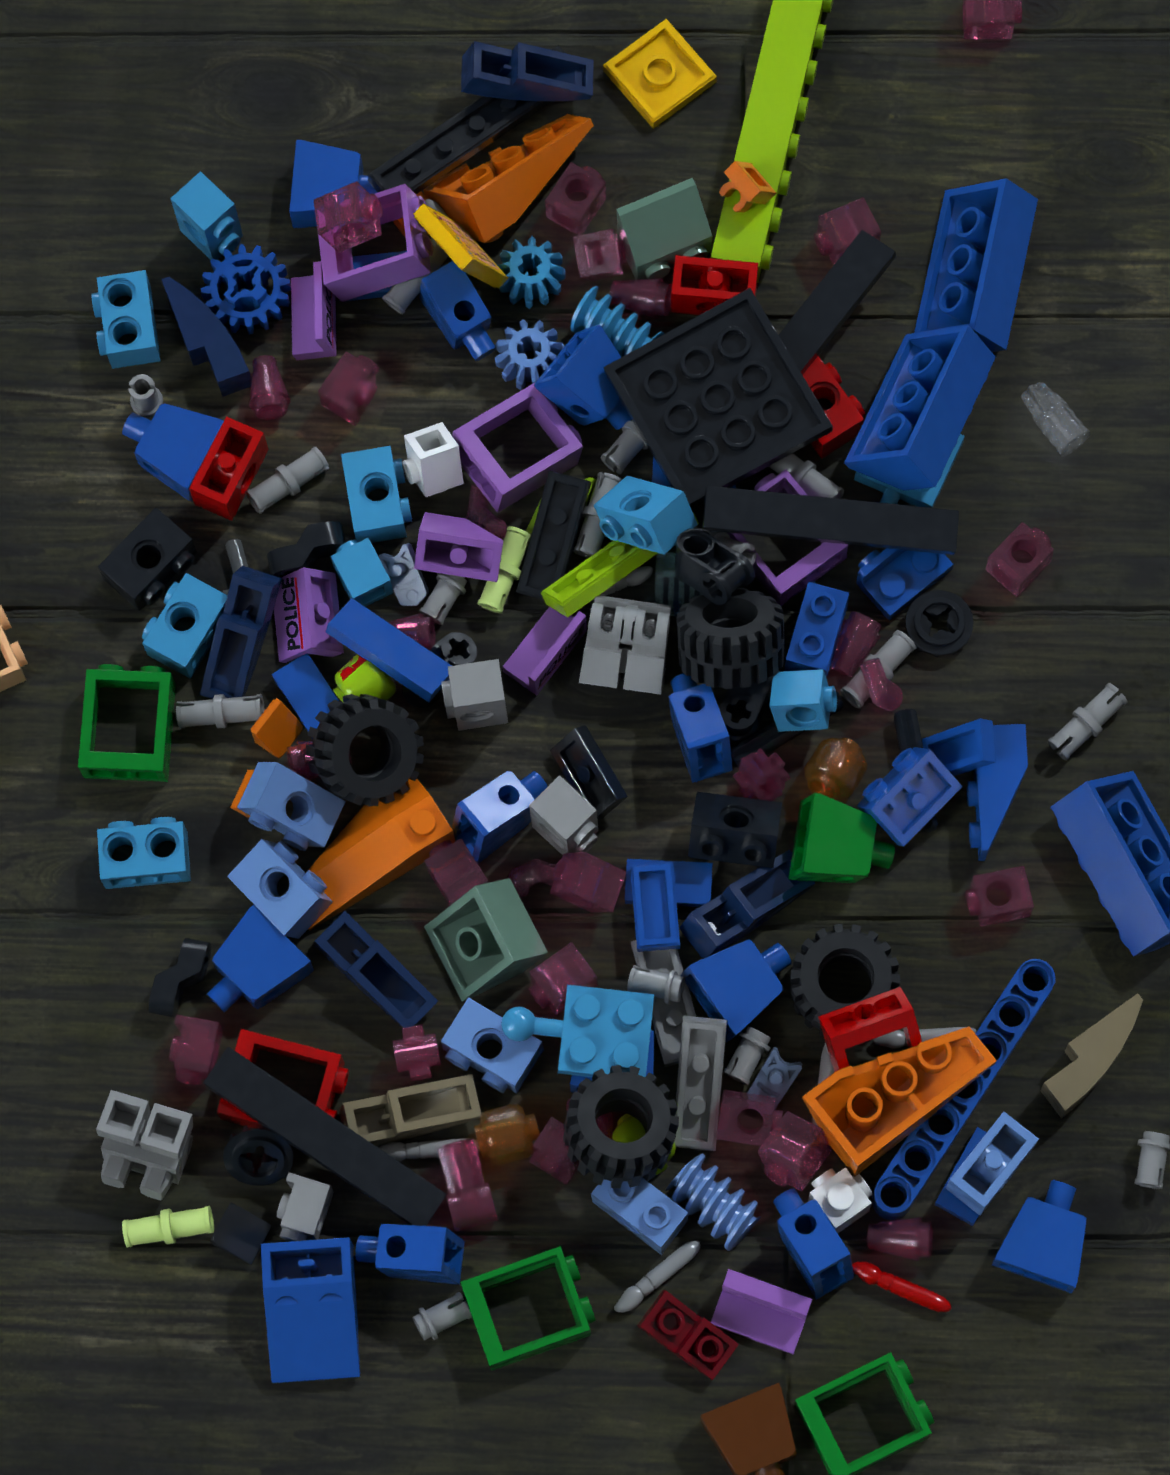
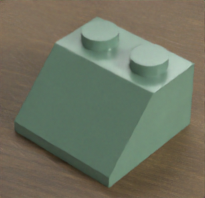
(663, 227)
(485, 938)

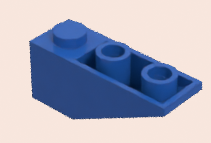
(996, 786)

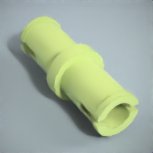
(513, 551)
(168, 1226)

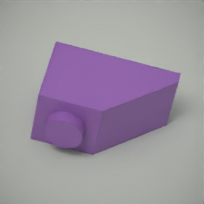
(457, 548)

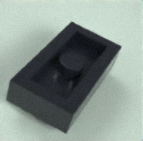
(588, 771)

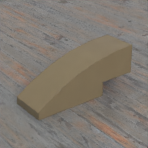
(1091, 1057)
(413, 1110)

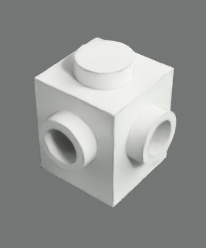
(436, 468)
(841, 1197)

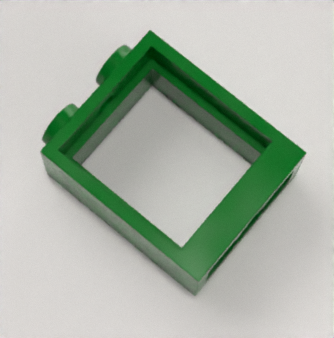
(127, 765)
(568, 1274)
(822, 1437)

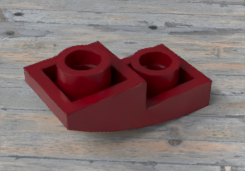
(687, 1335)

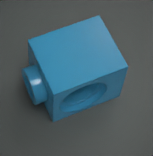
(361, 572)
(802, 700)

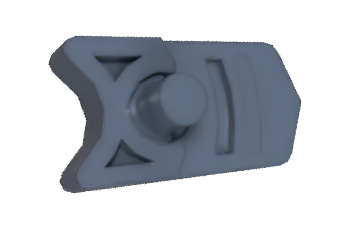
(405, 580)
(775, 1077)

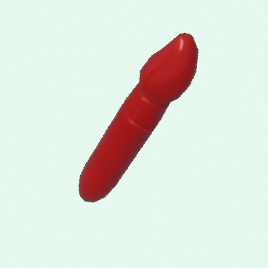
(873, 1275)

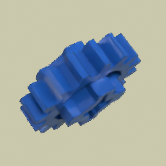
(246, 271)

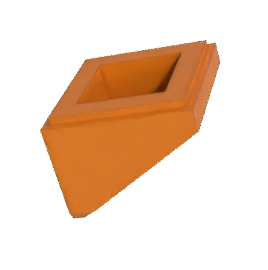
(276, 728)

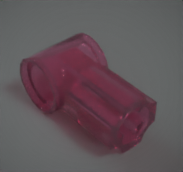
(468, 1193)

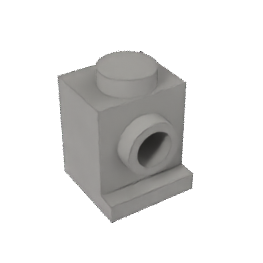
(303, 1209)

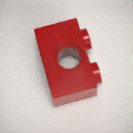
(708, 282)
(845, 414)
(229, 468)

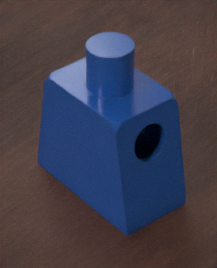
(318, 172)
(451, 294)
(579, 383)
(172, 444)
(699, 729)
(496, 812)
(256, 963)
(737, 983)
(1046, 1240)
(813, 1243)
(429, 1253)

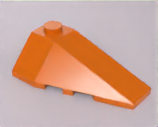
(503, 188)
(380, 847)
(884, 1100)

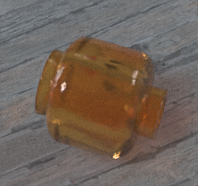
(835, 768)
(506, 1134)

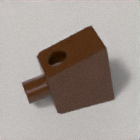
(753, 1432)

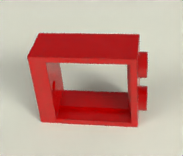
(884, 1015)
(334, 1079)

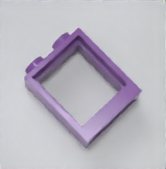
(350, 283)
(485, 470)
(806, 569)

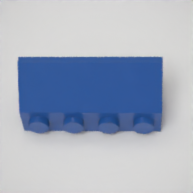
(978, 260)
(921, 408)
(1124, 854)

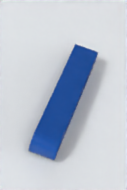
(959, 1110)

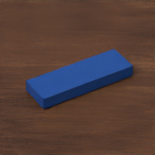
(389, 649)

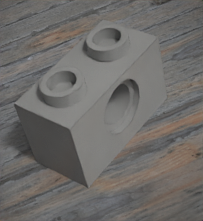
(475, 695)
(564, 818)

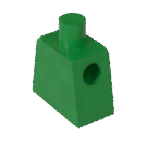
(836, 843)

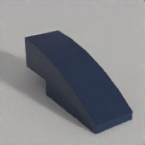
(526, 73)
(207, 339)
(240, 633)
(743, 907)
(375, 971)

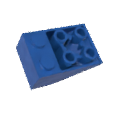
(311, 1309)

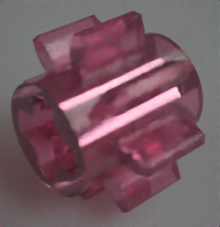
(761, 776)
(416, 1052)

